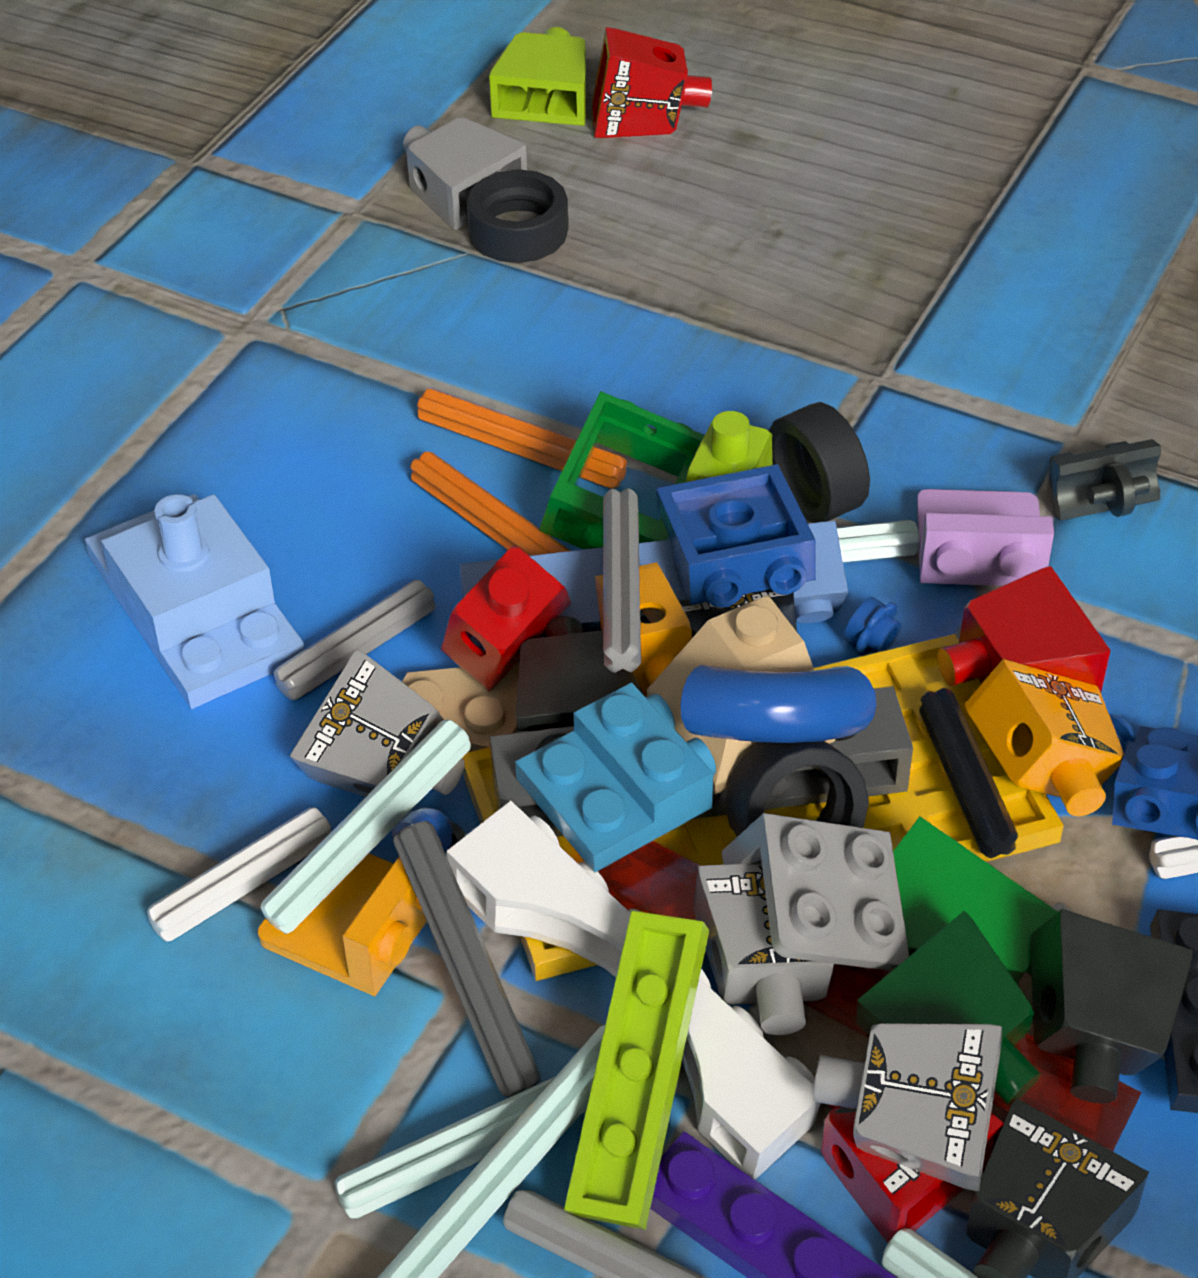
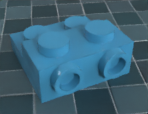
(619, 776)

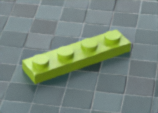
(637, 1070)

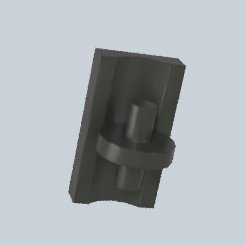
(1105, 479)

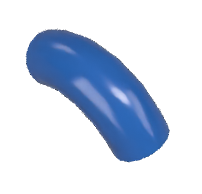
(777, 704)

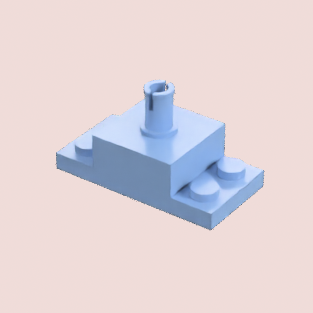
(196, 595)

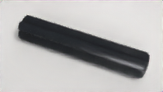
(968, 773)

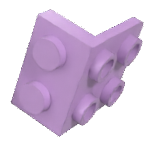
(981, 536)

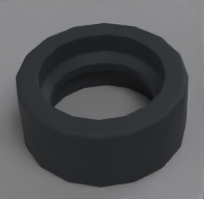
(518, 239)
(821, 461)
(771, 762)

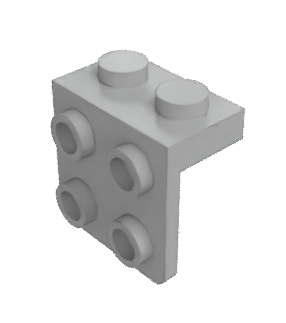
(827, 890)

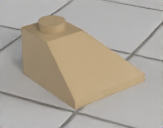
(743, 639)

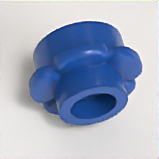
(873, 626)

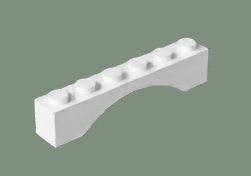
(743, 1089)

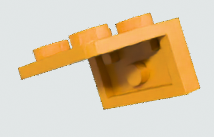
(357, 928)

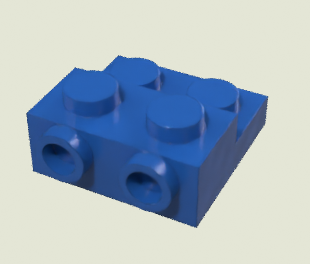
(737, 536)
(1159, 783)

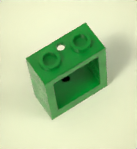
(618, 424)

